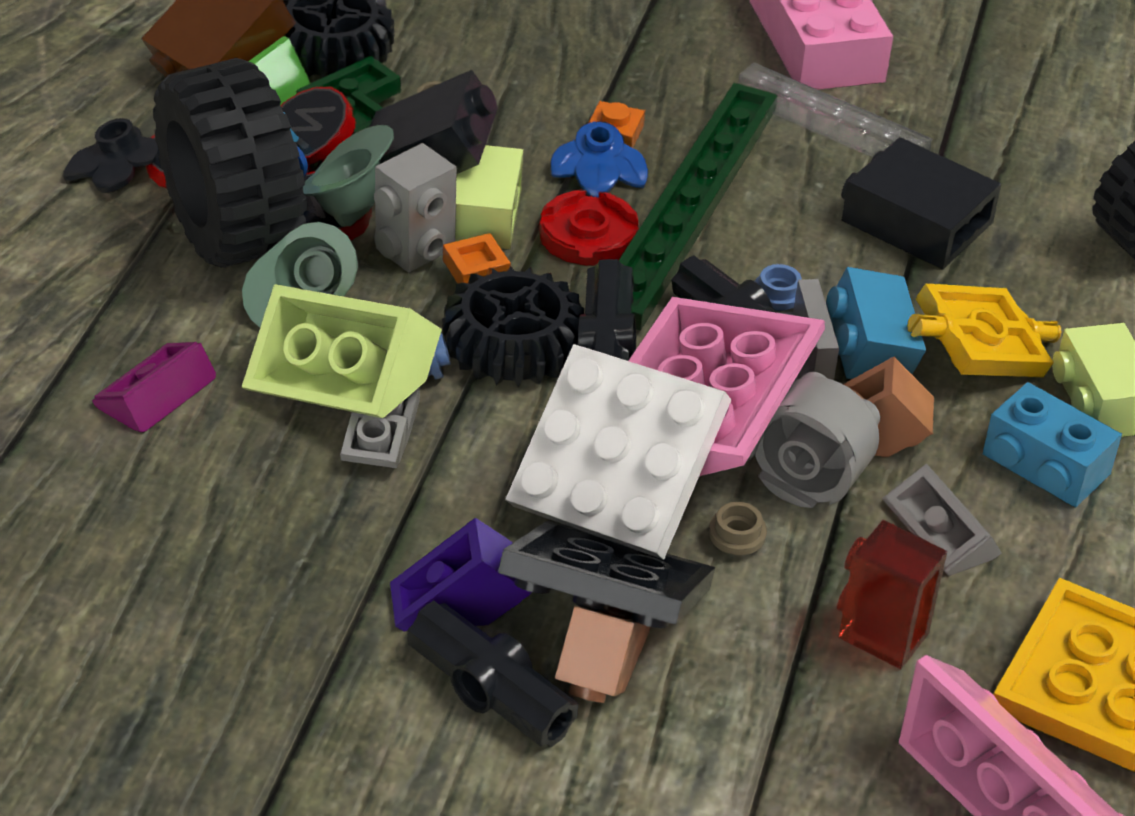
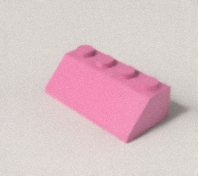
(985, 752)

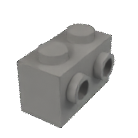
(415, 206)

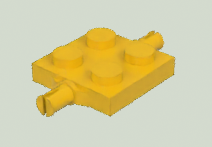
(984, 330)

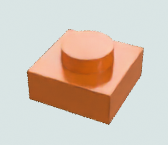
(626, 119)
(474, 257)

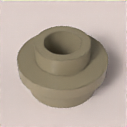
(738, 529)

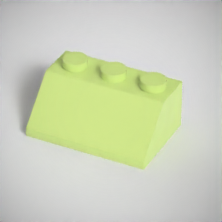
(340, 351)

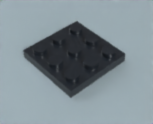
(606, 574)

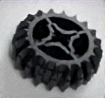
(339, 33)
(512, 325)

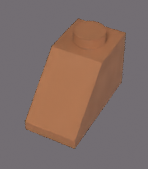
(902, 402)
(600, 652)

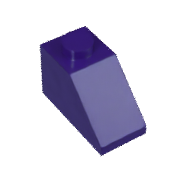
(462, 576)

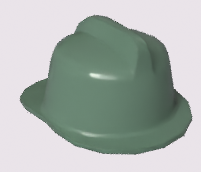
(347, 176)
(307, 258)

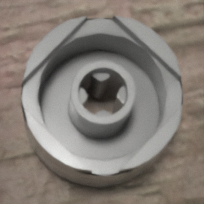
(817, 442)

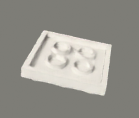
(619, 450)

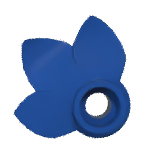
(599, 163)

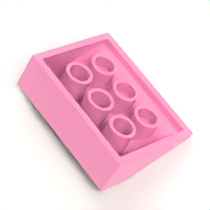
(737, 351)

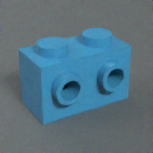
(871, 321)
(1051, 444)

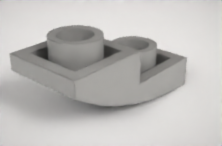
(380, 439)

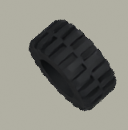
(228, 160)

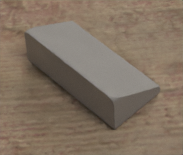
(940, 518)

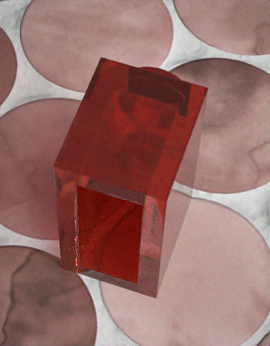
(890, 593)

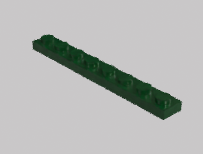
(694, 194)

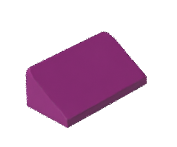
(157, 385)

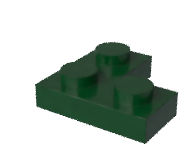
(364, 86)

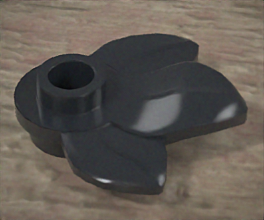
(113, 156)

